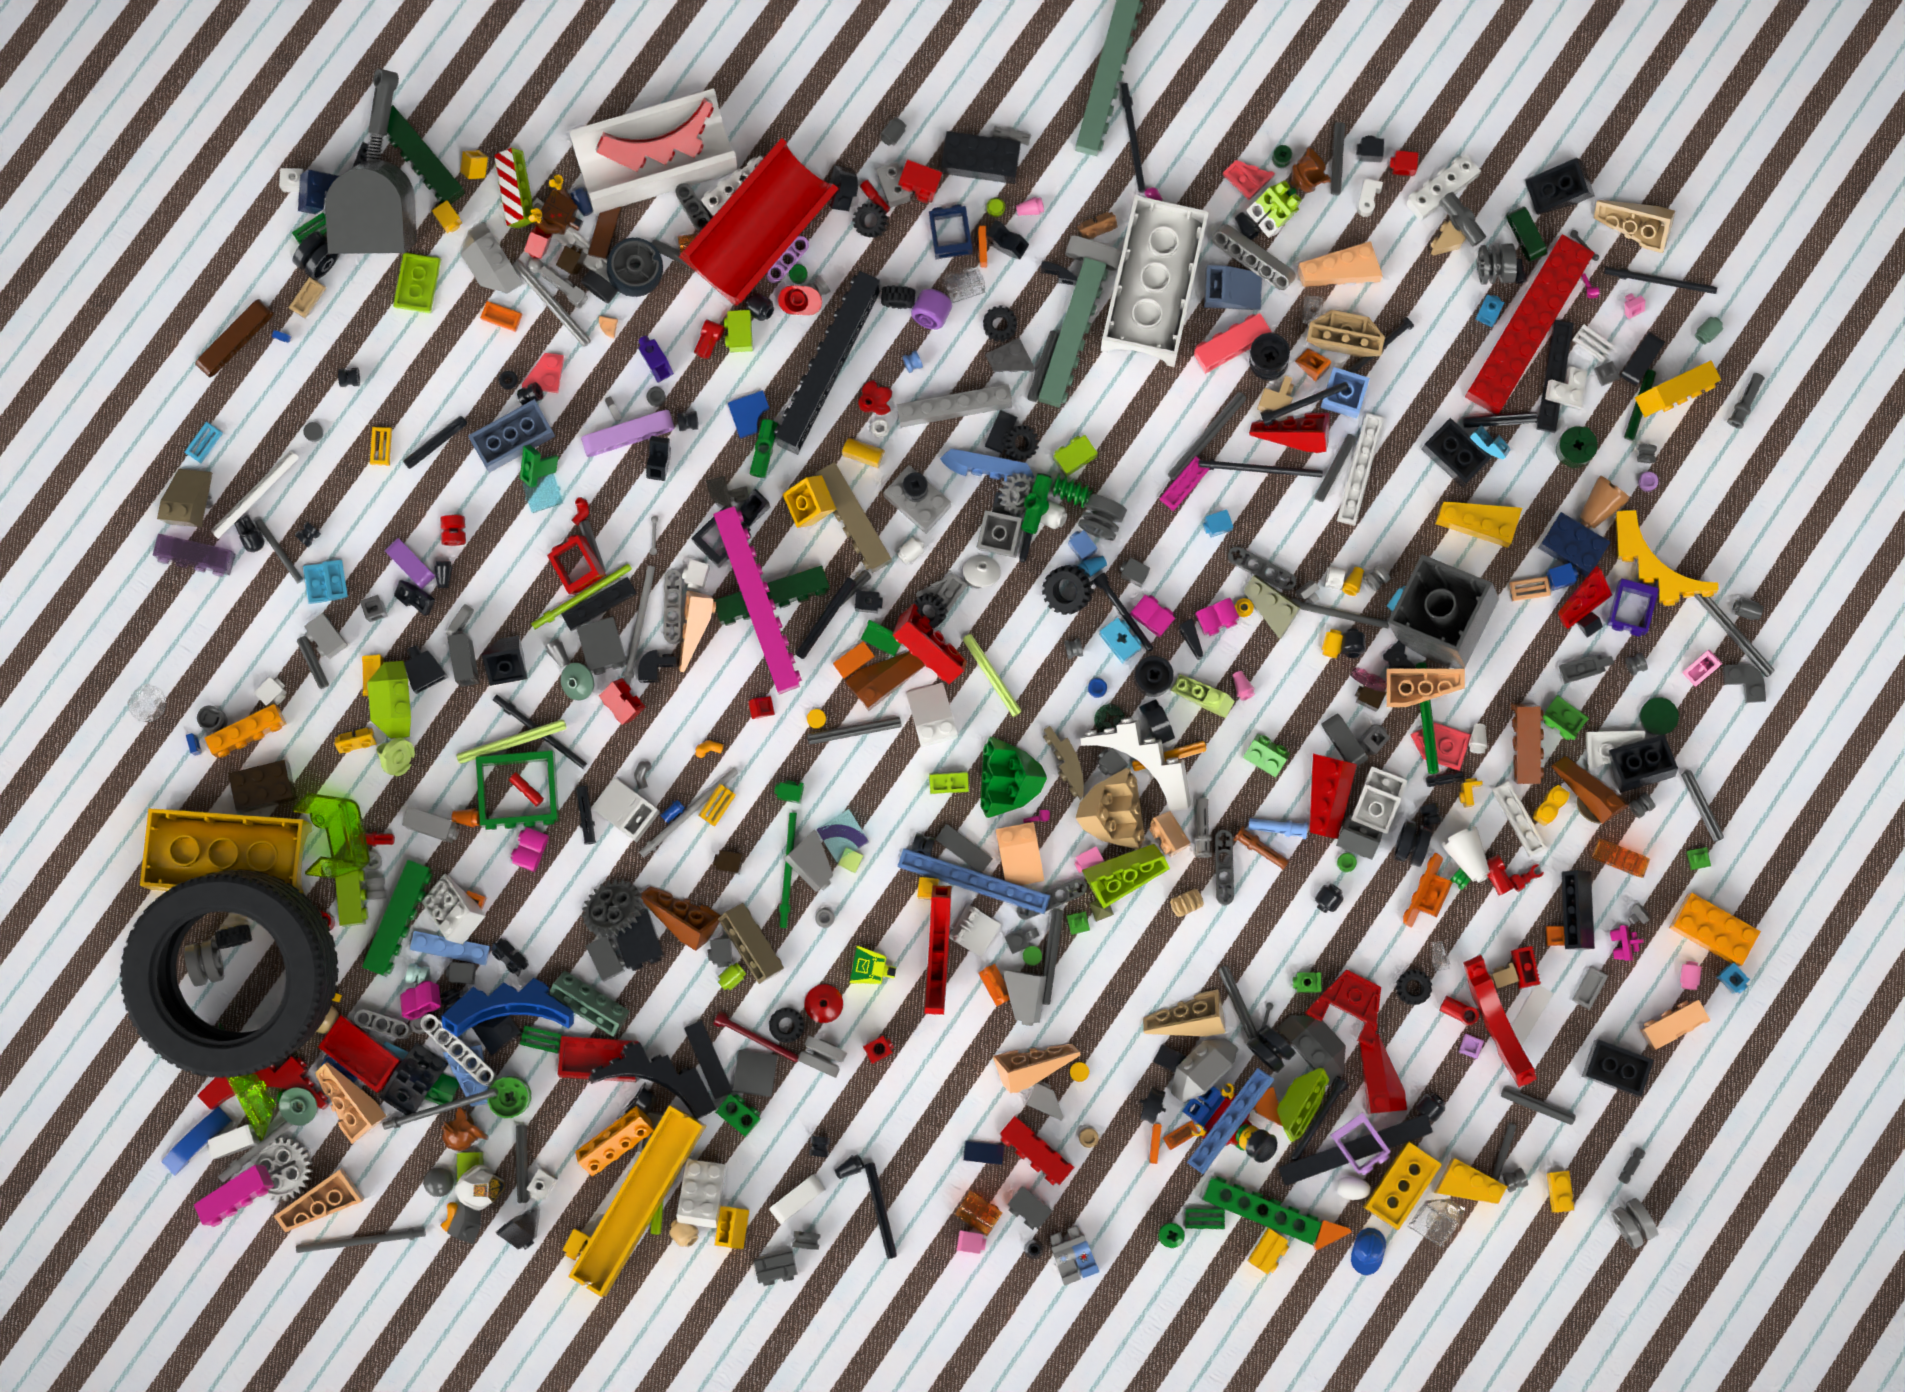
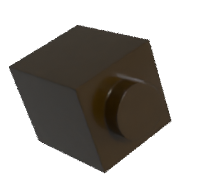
(571, 259)
(1369, 697)
(728, 862)

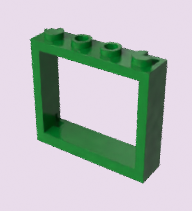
(517, 758)

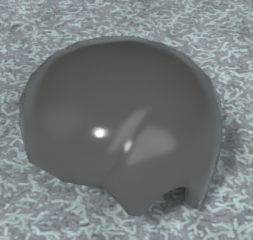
(438, 1182)

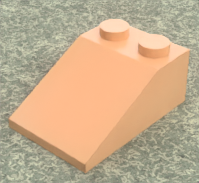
(1020, 854)

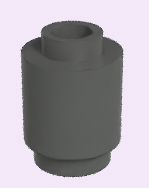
(893, 131)
(1748, 608)

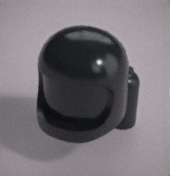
(249, 535)

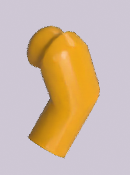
(703, 748)
(451, 1209)

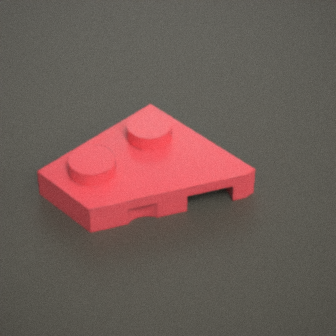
(1247, 178)
(546, 373)

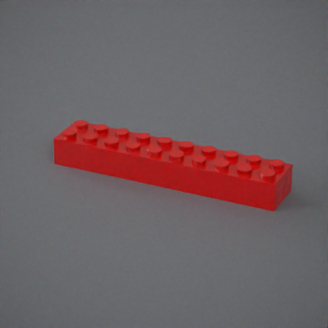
(1529, 324)

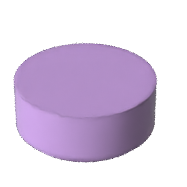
(1648, 481)

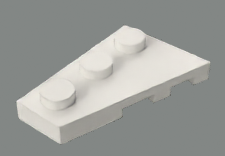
(1600, 743)

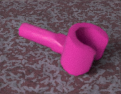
(1592, 292)
(1044, 816)

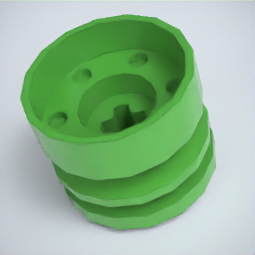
(508, 1109)

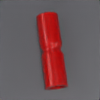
(873, 195)
(524, 787)

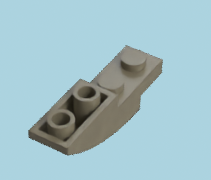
(1071, 768)

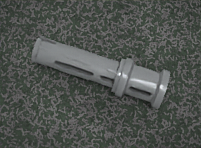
(1202, 838)

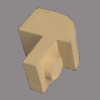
(1275, 400)

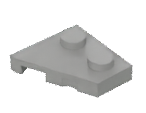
(948, 588)

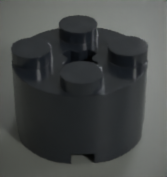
(1153, 665)

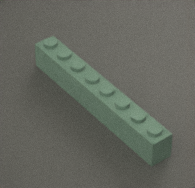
(1072, 333)

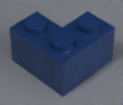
(313, 190)

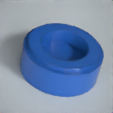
(281, 336)
(1097, 688)

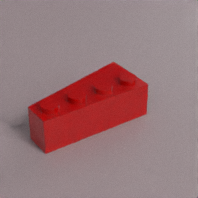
(928, 645)
(1329, 794)
(1036, 1150)

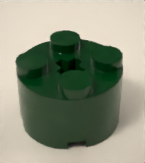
(1572, 456)

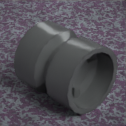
(211, 719)

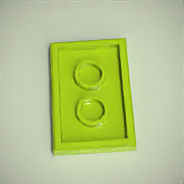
(417, 283)

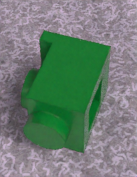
(789, 791)

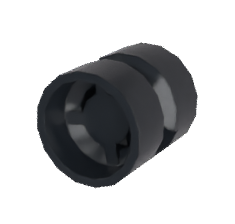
(915, 487)

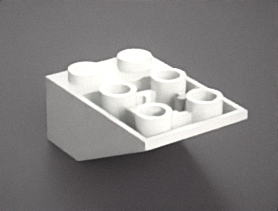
(625, 809)
(453, 910)

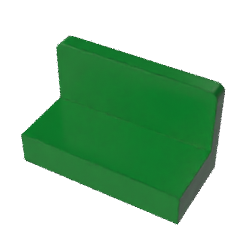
(880, 638)
(443, 1090)

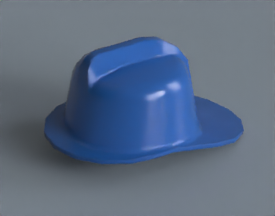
(1368, 1251)

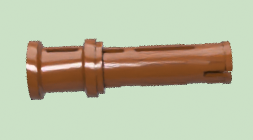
(1254, 843)

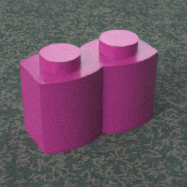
(1152, 615)
(1217, 617)
(530, 849)
(420, 1000)

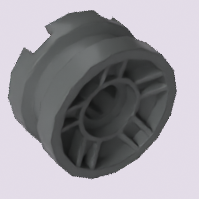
(806, 1240)

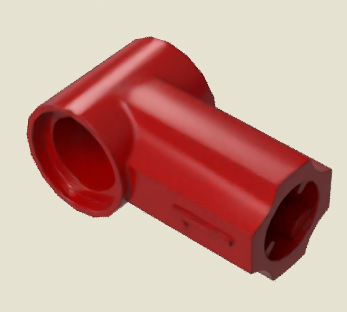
(710, 334)
(1498, 875)
(1457, 1010)

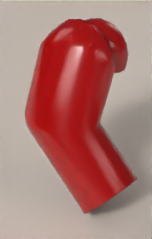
(582, 509)

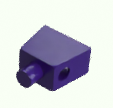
(655, 359)

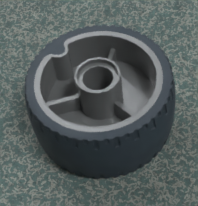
(634, 281)

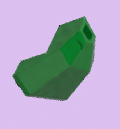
(1008, 778)

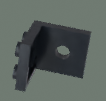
(413, 1080)

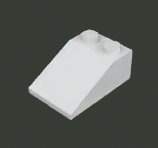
(932, 715)

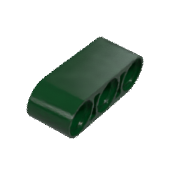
(1526, 234)

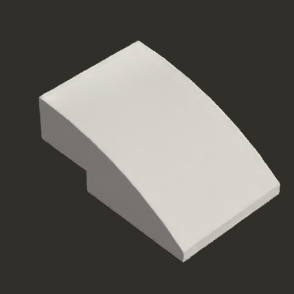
(1379, 800)

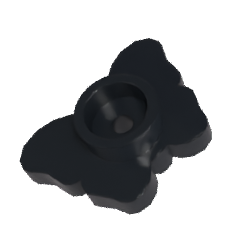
(1395, 652)

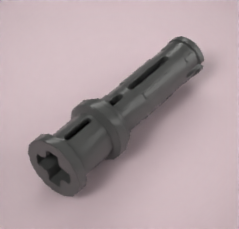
(1743, 408)

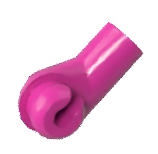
(1153, 193)

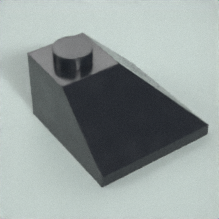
(505, 661)
(497, 1032)

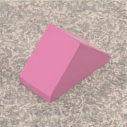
(1702, 667)

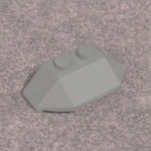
(489, 261)
(1203, 1068)

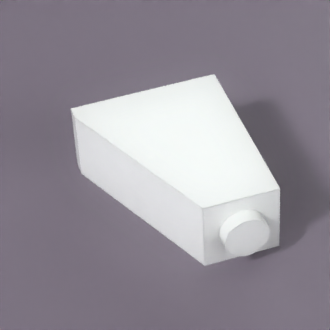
(232, 1142)

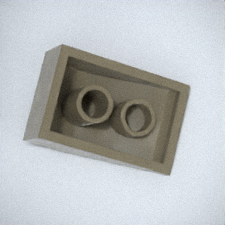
(186, 498)

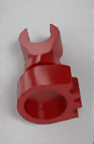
(1519, 882)

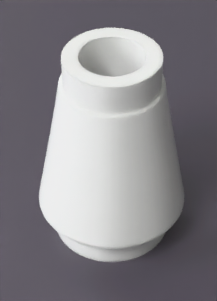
(1478, 739)

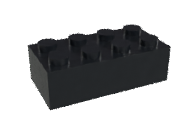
(980, 157)

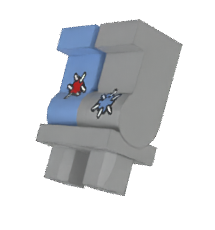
(1071, 1250)

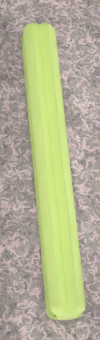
(992, 675)

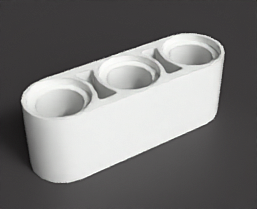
(797, 1199)

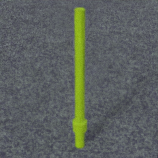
(549, 616)

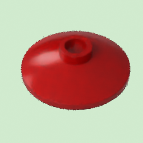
(834, 1003)

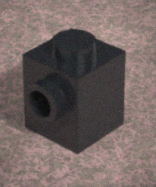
(1370, 149)

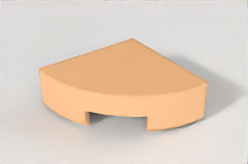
(608, 326)

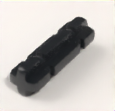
(1445, 778)

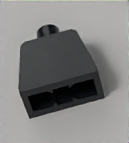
(423, 670)

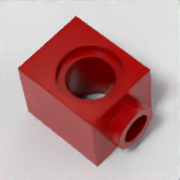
(1404, 163)
(869, 1049)

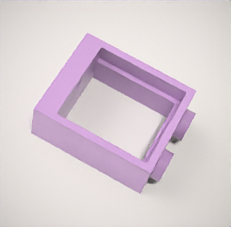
(1366, 1167)

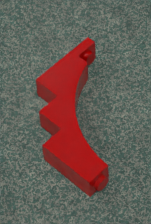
(1497, 1023)

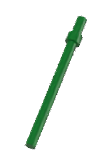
(784, 907)

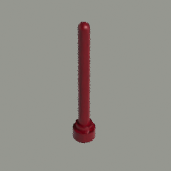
(723, 1020)

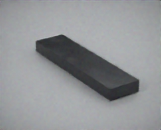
(599, 604)
(708, 1059)

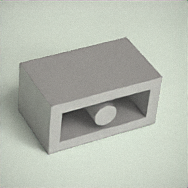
(325, 635)

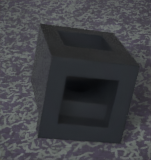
(862, 606)

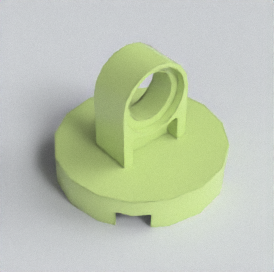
(396, 756)

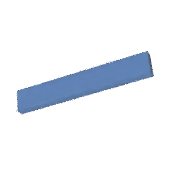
(1230, 1120)

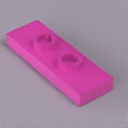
(1183, 484)

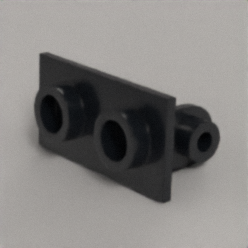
(514, 963)

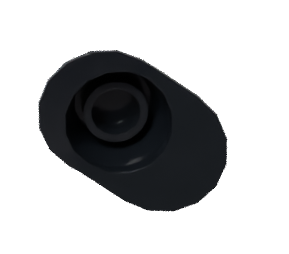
(644, 1100)

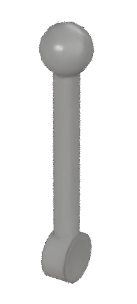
(653, 551)

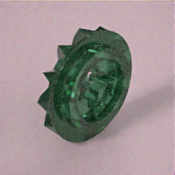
(1101, 714)

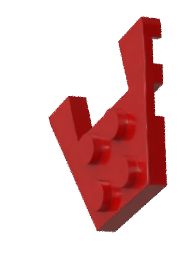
(1354, 996)

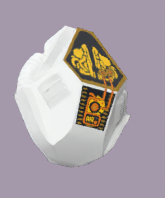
(479, 1187)

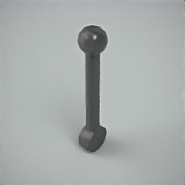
(1574, 234)
(1269, 1006)

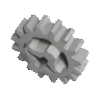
(1015, 493)

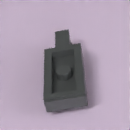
(1584, 668)

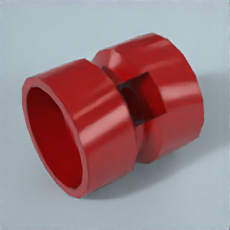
(453, 523)

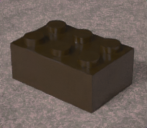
(262, 786)

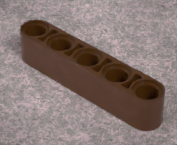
(234, 338)

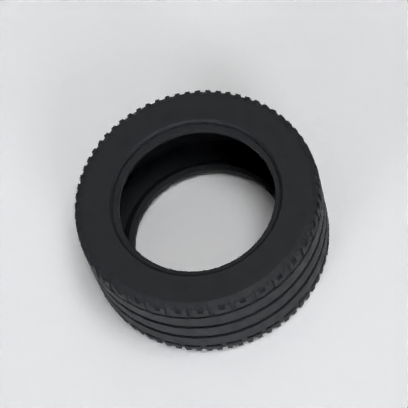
(153, 987)

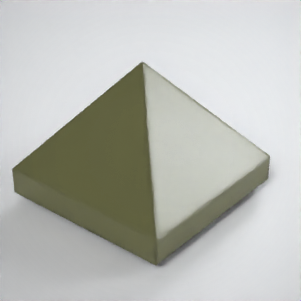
(1099, 912)

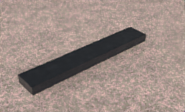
(1555, 371)

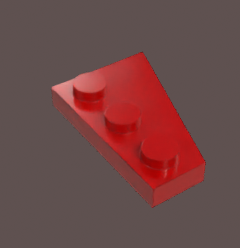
(1585, 599)

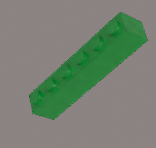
(397, 918)

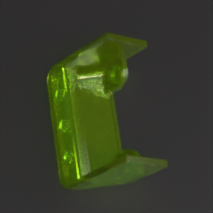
(344, 833)

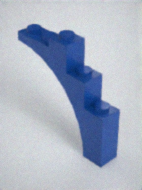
(504, 1001)

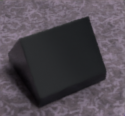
(1590, 624)

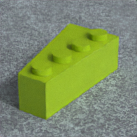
(1125, 873)

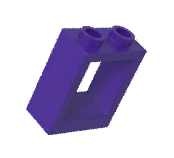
(1638, 589)

